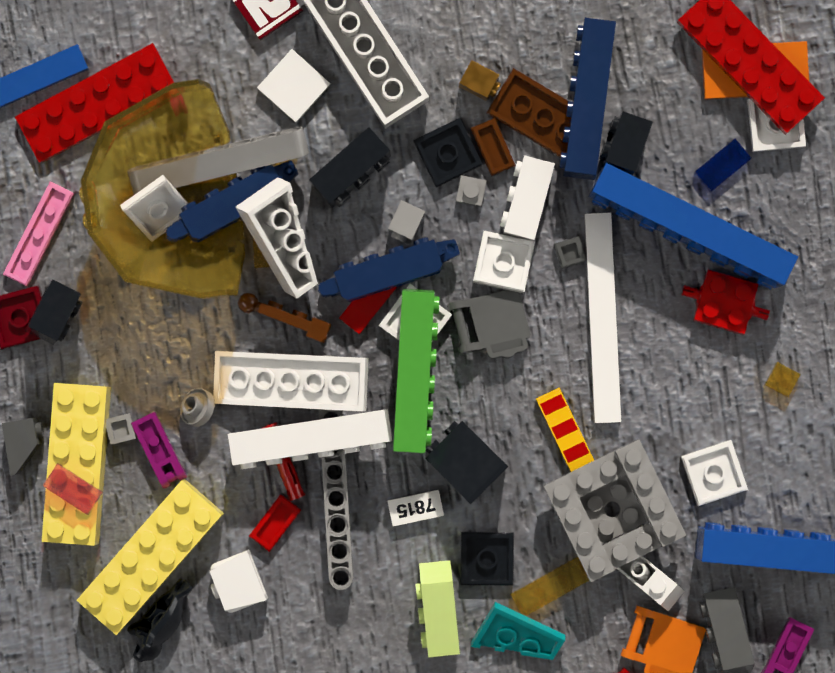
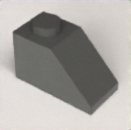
(21, 442)

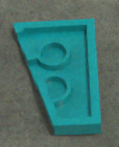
(512, 631)

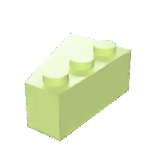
(438, 609)

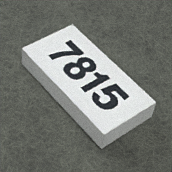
(415, 507)

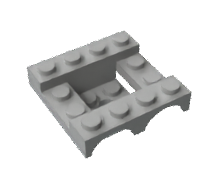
(632, 483)

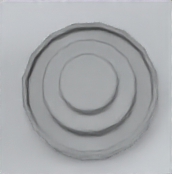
(197, 407)

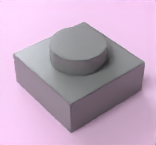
(471, 191)
(120, 429)

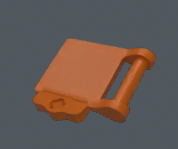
(670, 644)

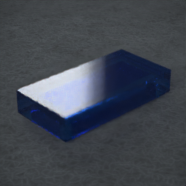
(722, 165)

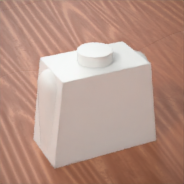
(237, 582)

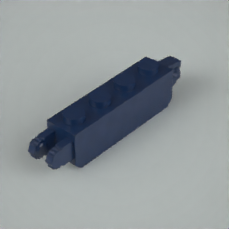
(219, 208)
(389, 271)

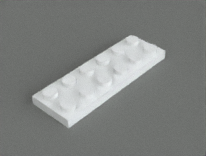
(291, 381)

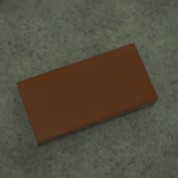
(493, 147)

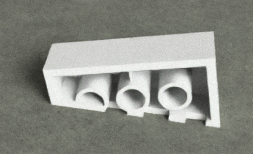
(277, 232)

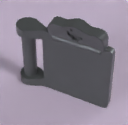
(497, 321)

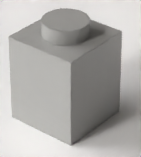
(406, 222)

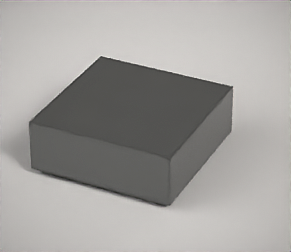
(570, 252)

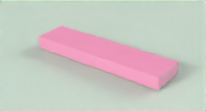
(38, 233)

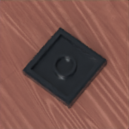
(447, 152)
(487, 558)

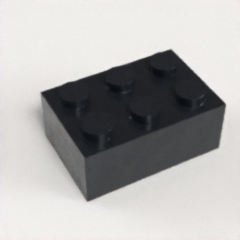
(351, 168)

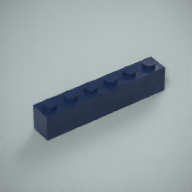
(589, 98)

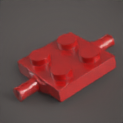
(725, 302)

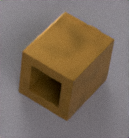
(480, 81)

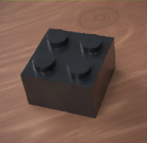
(626, 142)
(53, 312)

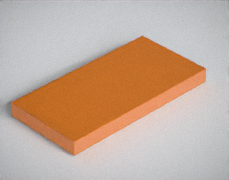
(720, 86)

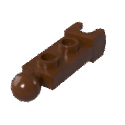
(315, 329)

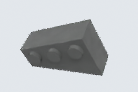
(727, 631)

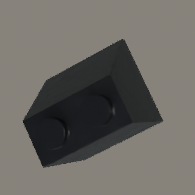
(465, 461)

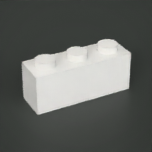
(527, 198)

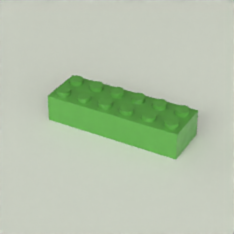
(414, 366)

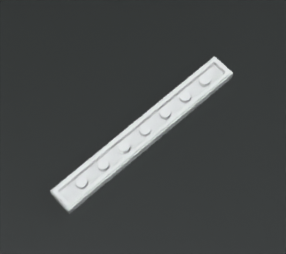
(602, 317)

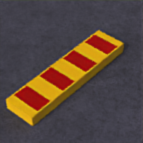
(564, 429)

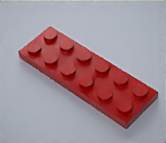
(751, 61)
(84, 107)

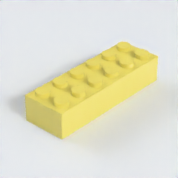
(79, 445)
(150, 556)

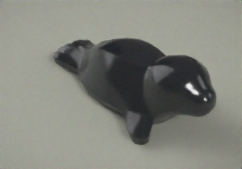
(159, 622)

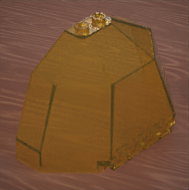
(161, 127)

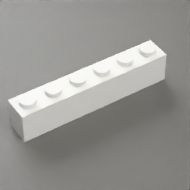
(310, 437)

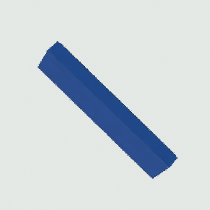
(41, 75)

